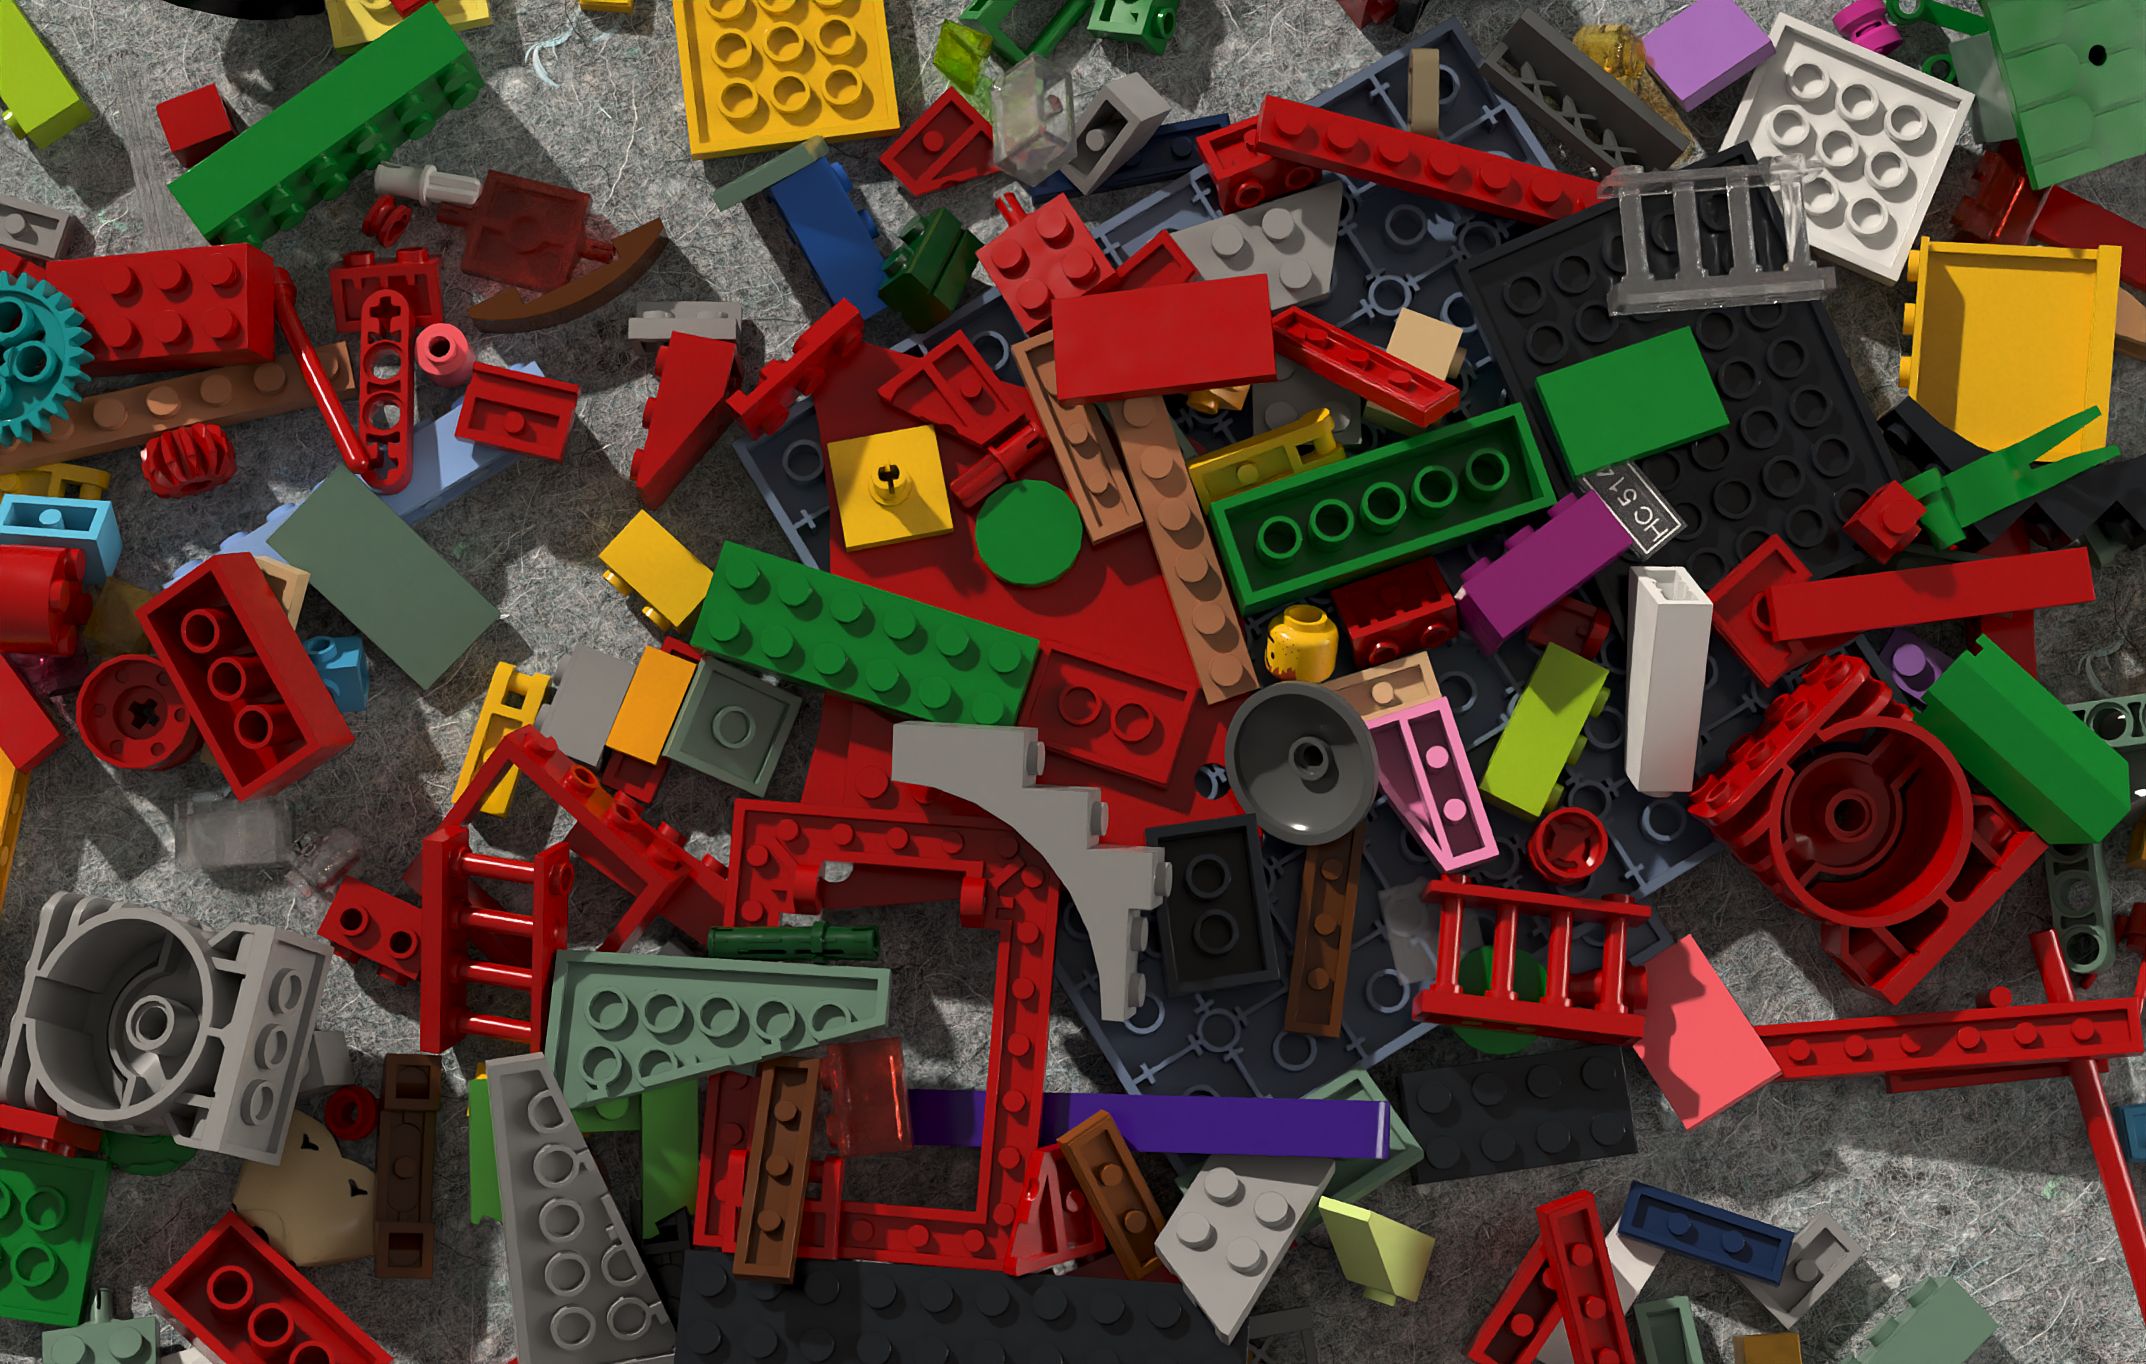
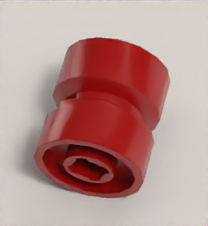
(1566, 846)

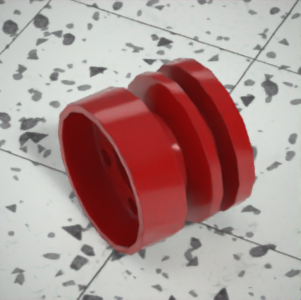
(113, 719)

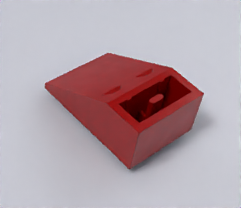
(686, 413)

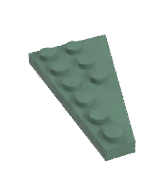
(665, 1020)

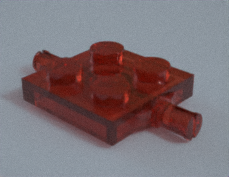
(525, 233)

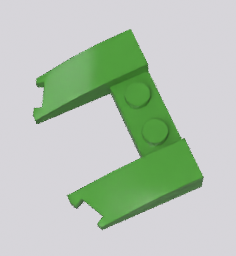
(667, 1148)

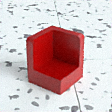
(197, 124)

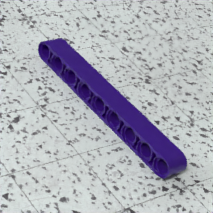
(1177, 1122)

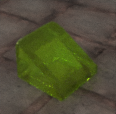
(962, 55)

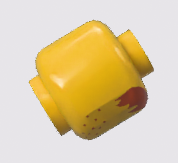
(1301, 645)

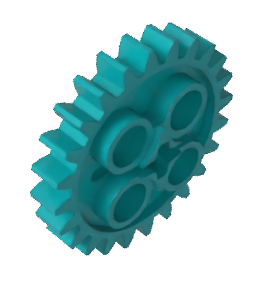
(31, 399)

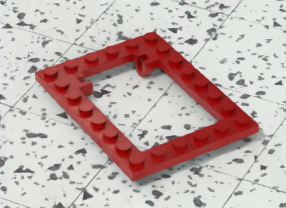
(776, 870)

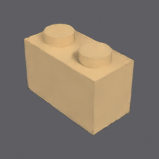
(1428, 346)

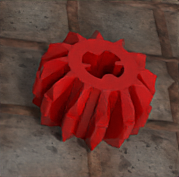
(188, 461)

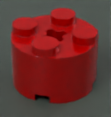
(42, 599)

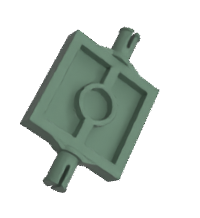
(104, 1338)

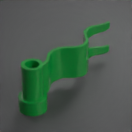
(1999, 480)

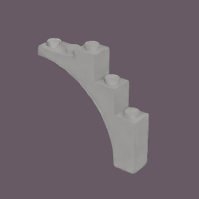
(1063, 823)

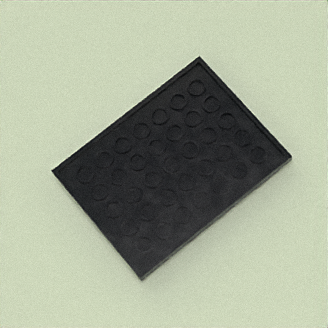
(1799, 429)

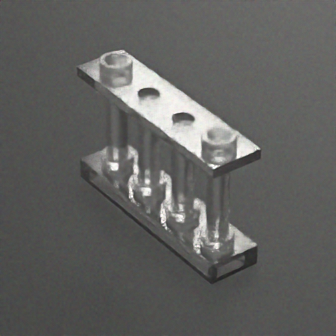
(1693, 285)

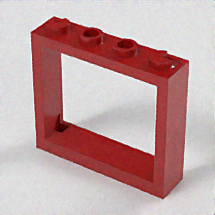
(596, 810)

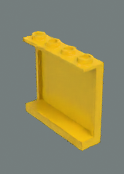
(2012, 340)

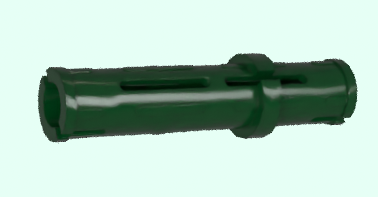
(807, 943)

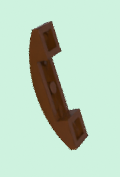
(509, 315)
(405, 1166)

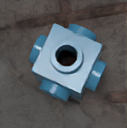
(342, 669)

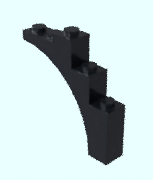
(2050, 517)

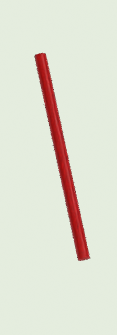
(2097, 1121)

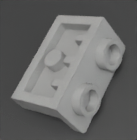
(701, 318)

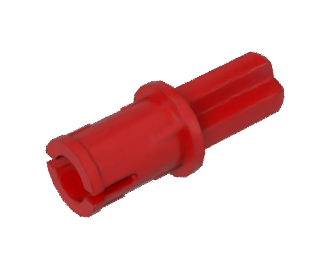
(999, 464)

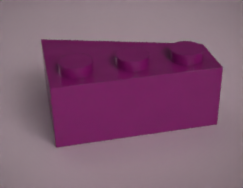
(1538, 570)

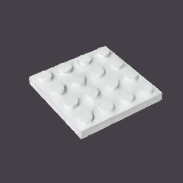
(1874, 126)

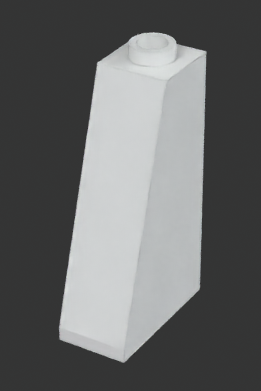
(1664, 678)

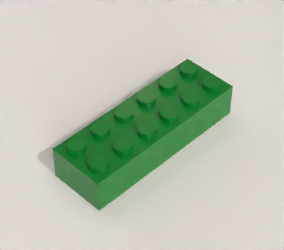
(330, 132)
(1381, 509)
(861, 642)

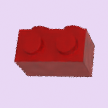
(375, 926)

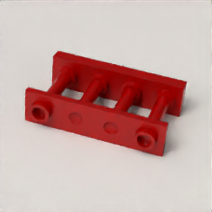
(444, 931)
(1500, 1006)

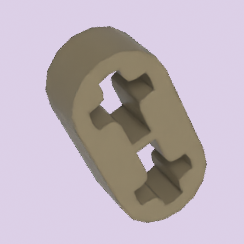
(1423, 92)

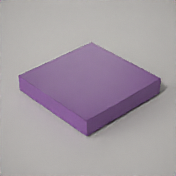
(1705, 50)

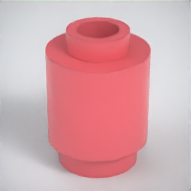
(452, 368)

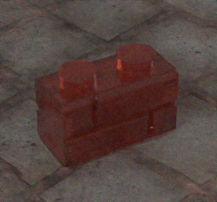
(2002, 203)

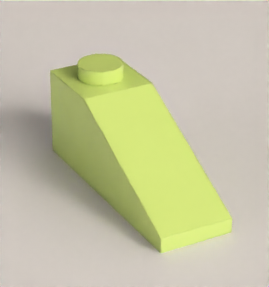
(1377, 1251)

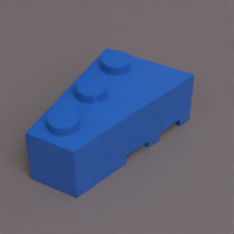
(831, 234)

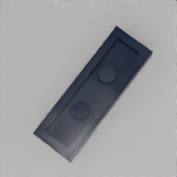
(1705, 1233)

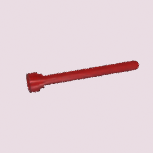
(314, 373)

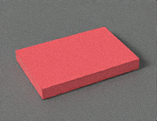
(1698, 1037)

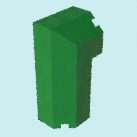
(2027, 747)

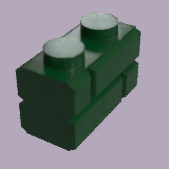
(929, 269)

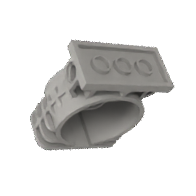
(99, 1006)

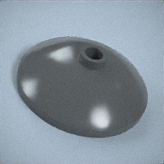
(1276, 769)

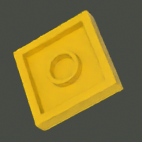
(890, 487)

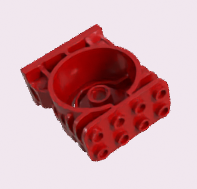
(1951, 847)

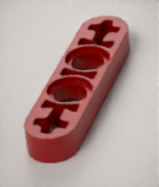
(391, 391)

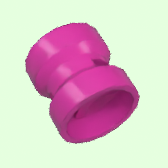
(1866, 26)

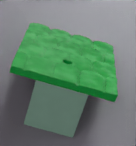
(2059, 81)

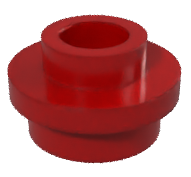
(339, 1109)

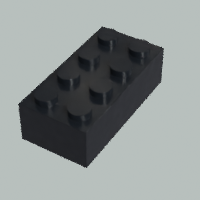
(1518, 1113)

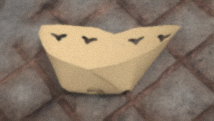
(308, 1200)

